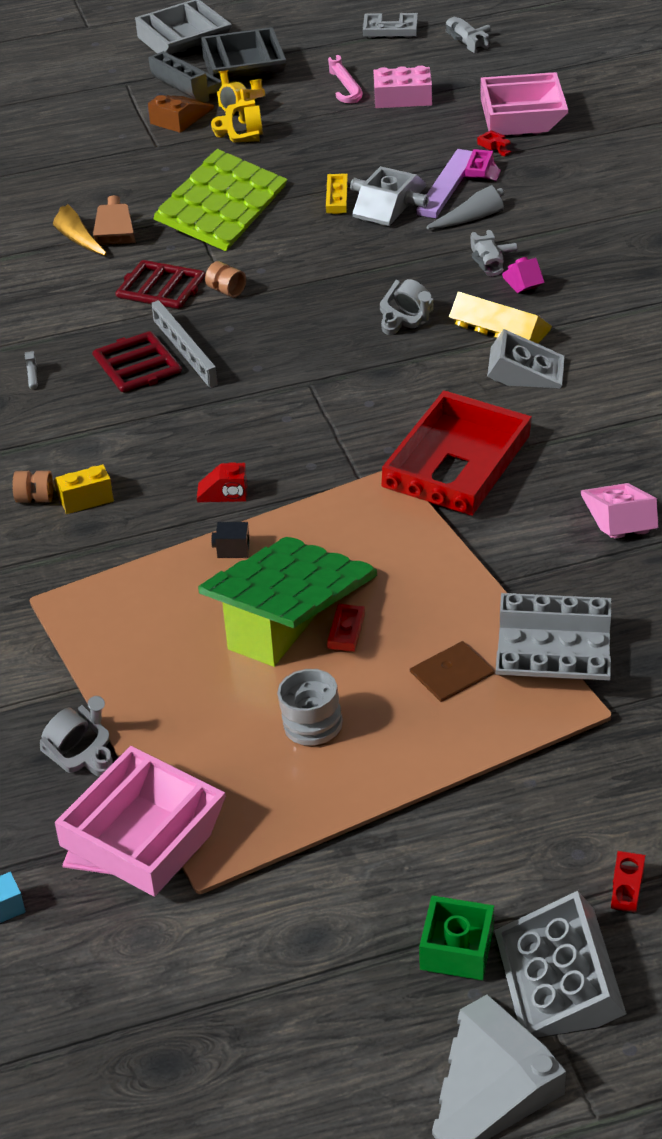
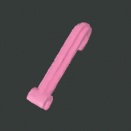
(336, 68)

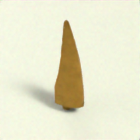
(72, 227)

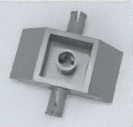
(387, 195)

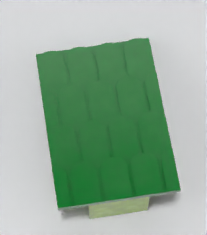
(280, 593)

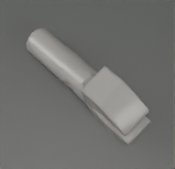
(31, 369)

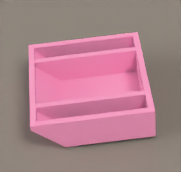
(522, 103)
(141, 820)

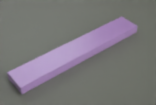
(445, 184)

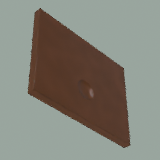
(451, 671)

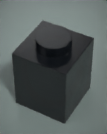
(231, 540)

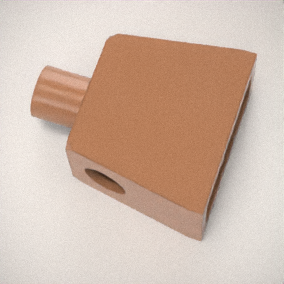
(113, 223)

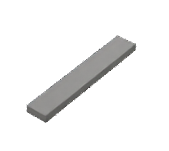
(184, 344)

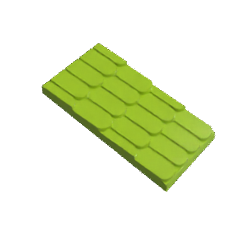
(220, 199)

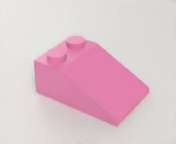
(622, 509)

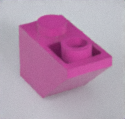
(524, 275)

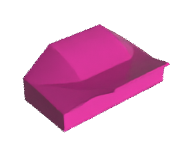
(482, 165)

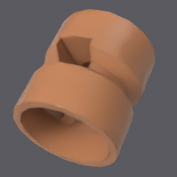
(225, 279)
(24, 486)

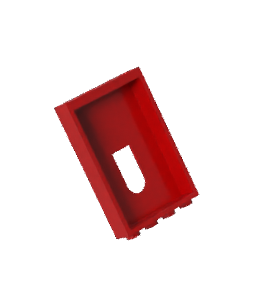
(463, 429)

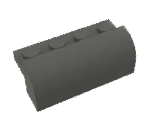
(183, 76)

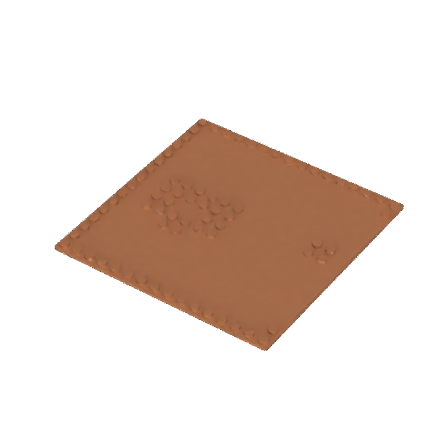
(183, 697)

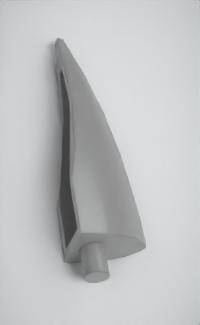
(477, 206)

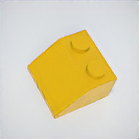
(84, 489)

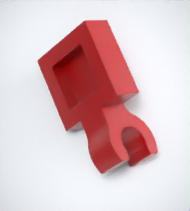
(493, 140)

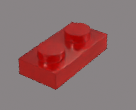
(346, 627)

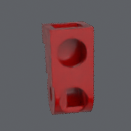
(627, 881)

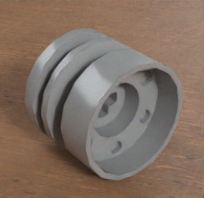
(310, 706)

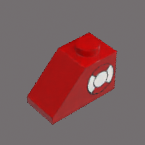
(224, 484)

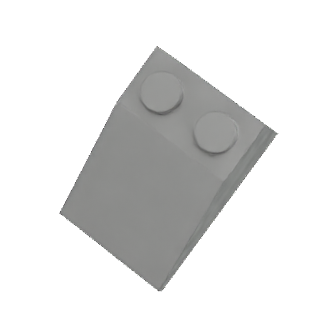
(524, 363)

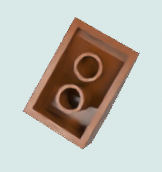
(176, 111)

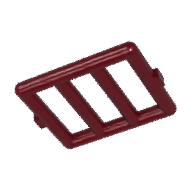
(160, 268)
(150, 379)

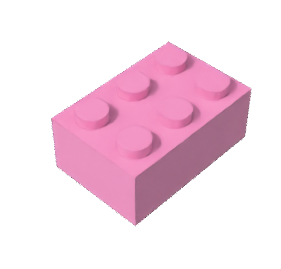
(402, 87)

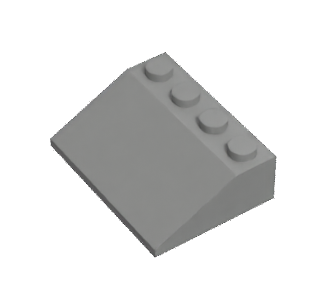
(559, 969)

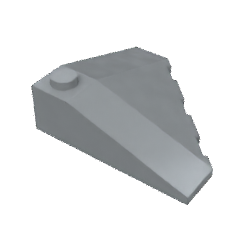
(494, 1075)

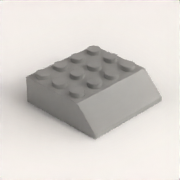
(180, 27)

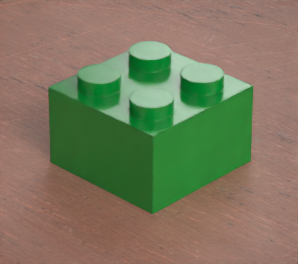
(456, 937)

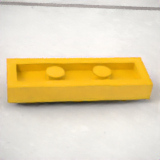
(336, 193)

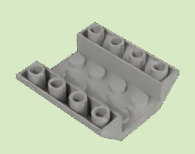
(554, 636)

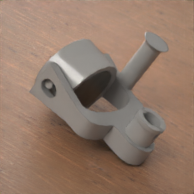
(412, 299)
(68, 729)

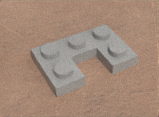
(374, 26)

